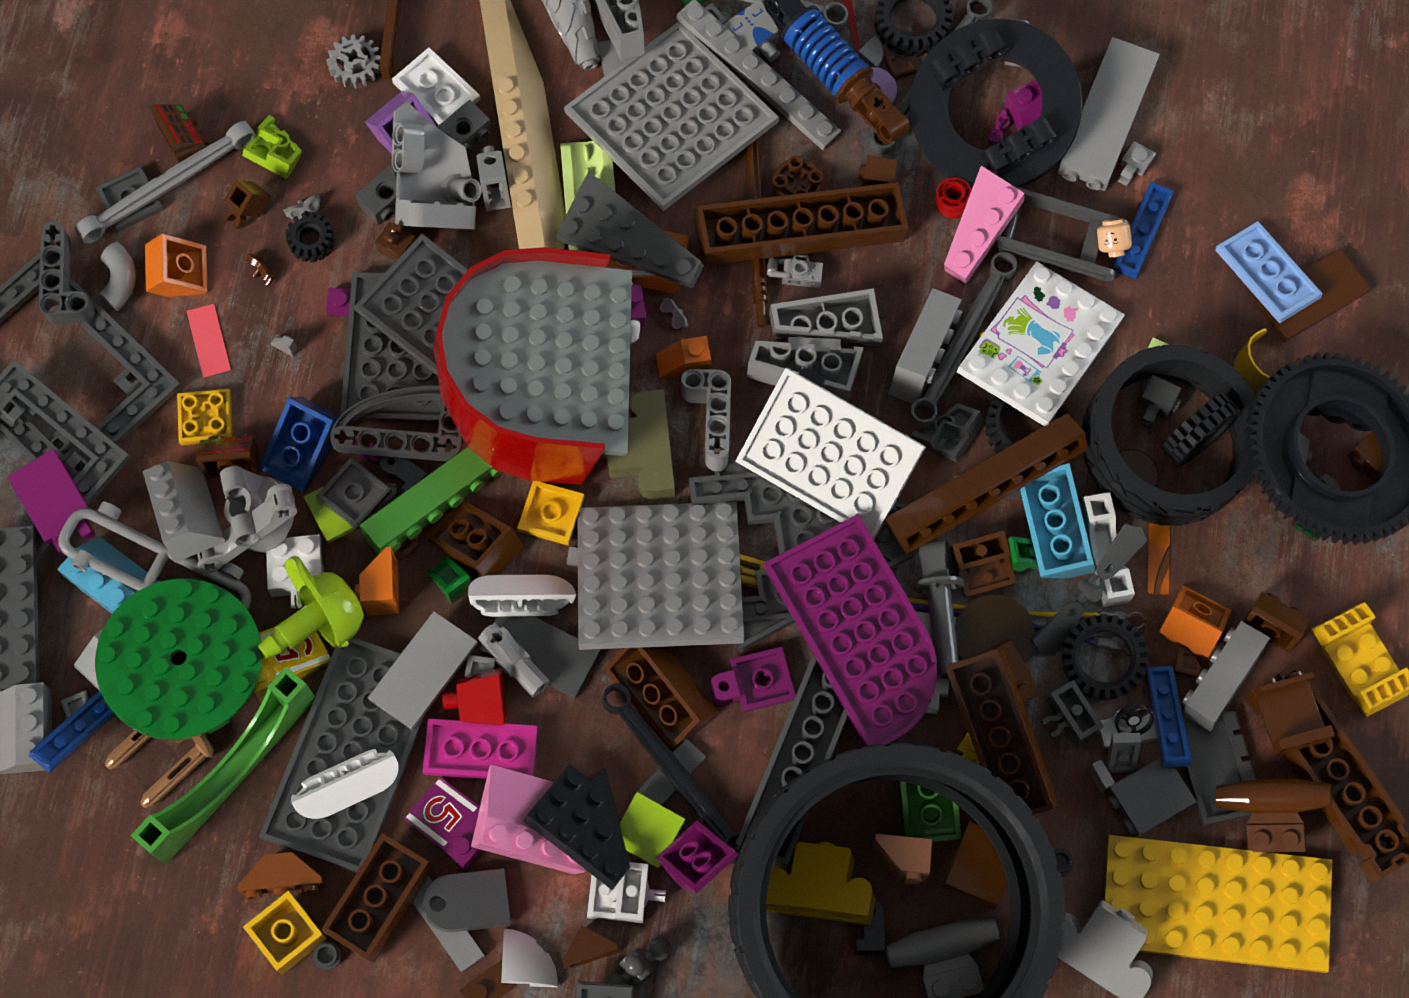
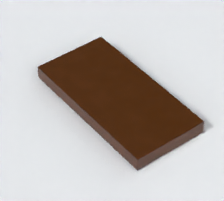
(1340, 286)

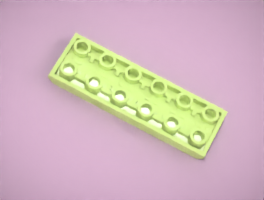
(576, 162)

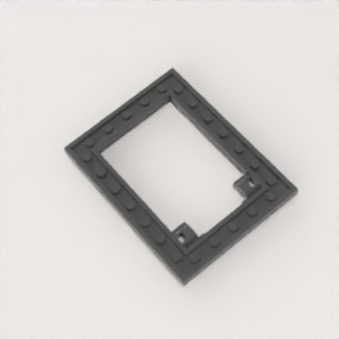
(143, 398)
(91, 446)

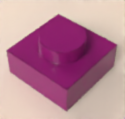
(338, 302)

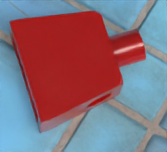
(479, 698)

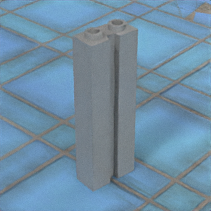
(1108, 114)

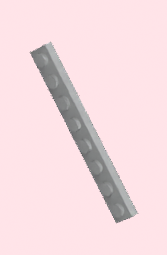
(758, 74)

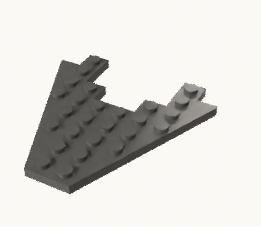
(794, 524)

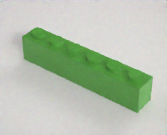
(427, 501)

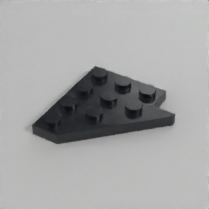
(583, 824)

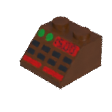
(179, 130)
(221, 452)

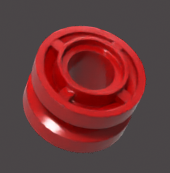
(949, 188)

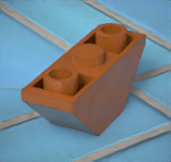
(278, 875)

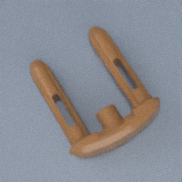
(202, 749)

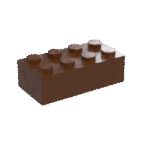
(377, 898)

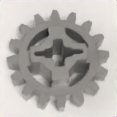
(354, 61)

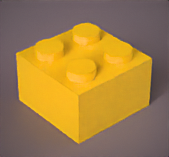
(285, 933)

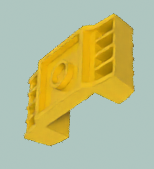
(1362, 659)

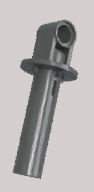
(938, 586)

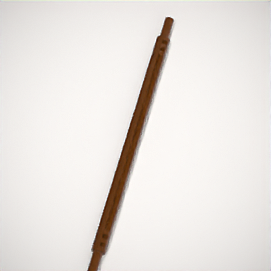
(754, 191)

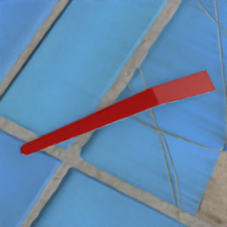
(852, 24)

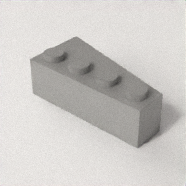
(834, 363)

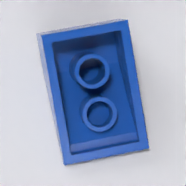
(299, 442)

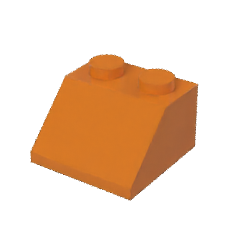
(175, 267)
(380, 585)
(1195, 621)

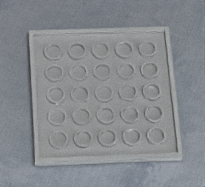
(671, 115)
(659, 576)

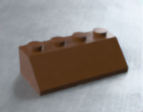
(662, 692)

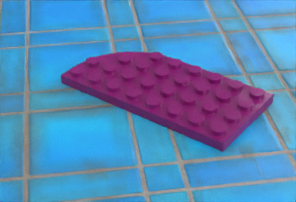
(859, 629)

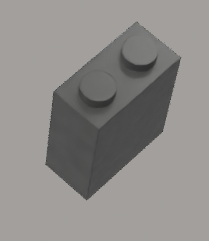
(1149, 798)

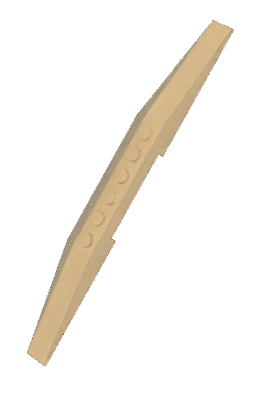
(523, 129)

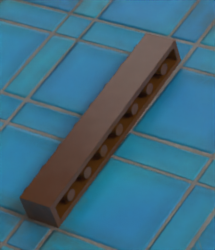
(987, 483)

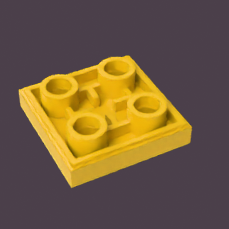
(204, 415)

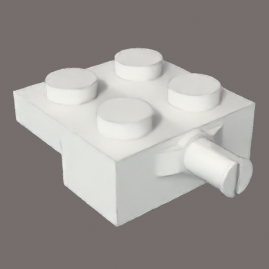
(310, 553)
(626, 900)

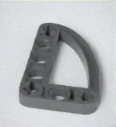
(410, 438)

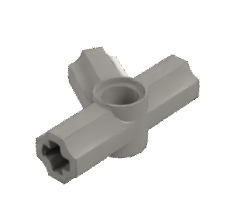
(513, 659)

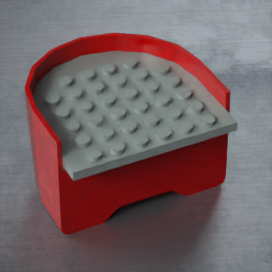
(538, 361)

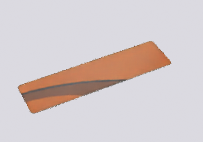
(1158, 559)

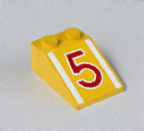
(301, 660)

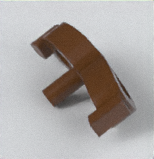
(266, 271)

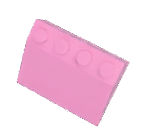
(500, 821)

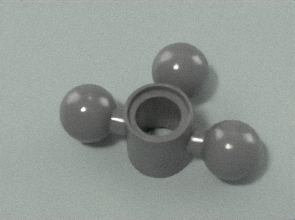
(639, 966)

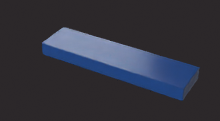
(1144, 229)
(1168, 716)
(72, 733)

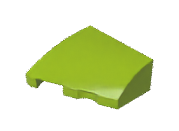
(273, 149)

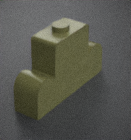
(647, 447)

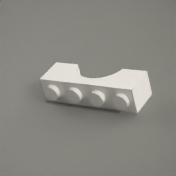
(1101, 531)

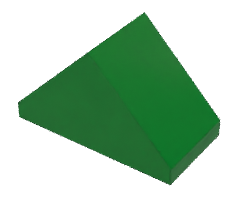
(450, 579)

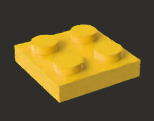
(550, 512)

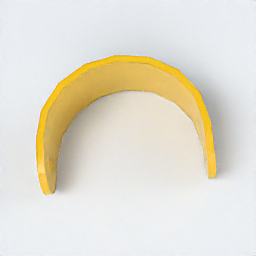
(1246, 366)

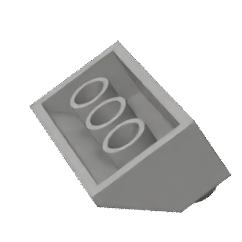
(183, 509)

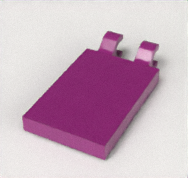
(50, 497)

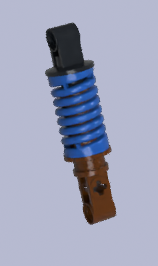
(837, 66)

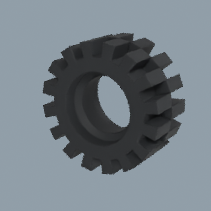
(310, 223)

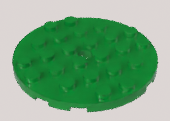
(188, 698)

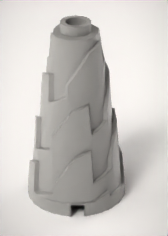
(576, 29)

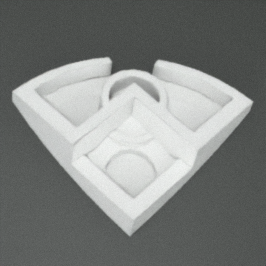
(526, 961)

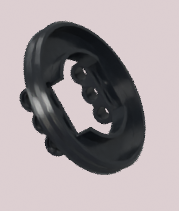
(1022, 155)

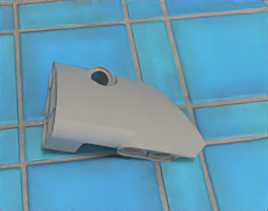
(430, 175)

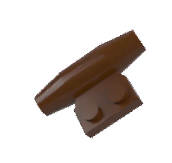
(1274, 810)

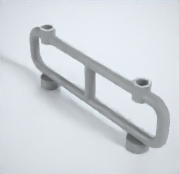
(107, 517)

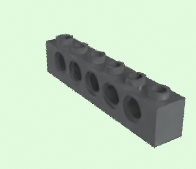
(467, 118)

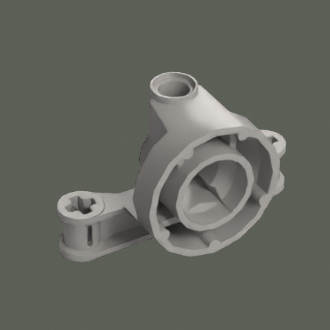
(259, 516)

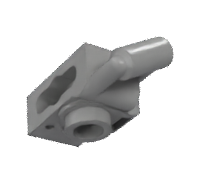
(796, 271)

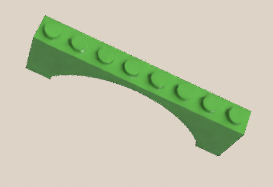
(172, 827)

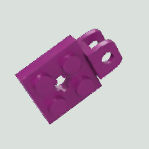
(742, 686)

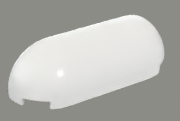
(520, 595)
(345, 784)

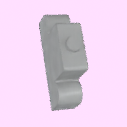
(1107, 949)

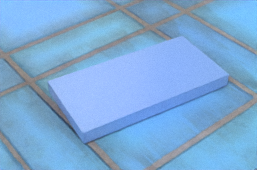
(1268, 272)

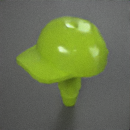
(327, 608)

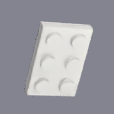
(435, 86)

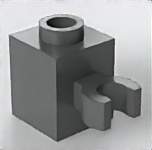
(1159, 399)

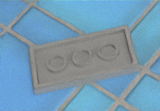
(422, 670)

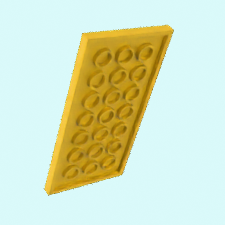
(1223, 902)

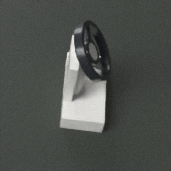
(1131, 719)

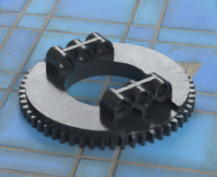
(1342, 394)

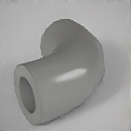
(122, 275)

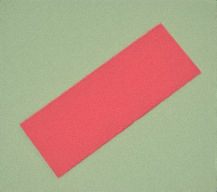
(208, 340)

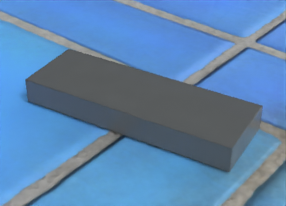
(658, 786)

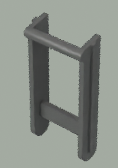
(1086, 263)

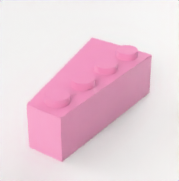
(984, 218)

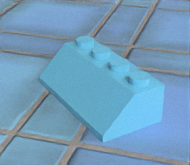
(1057, 525)
(99, 587)

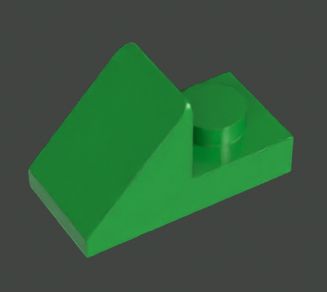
(1022, 554)

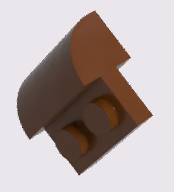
(983, 563)

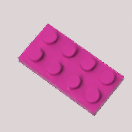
(470, 748)

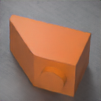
(683, 356)

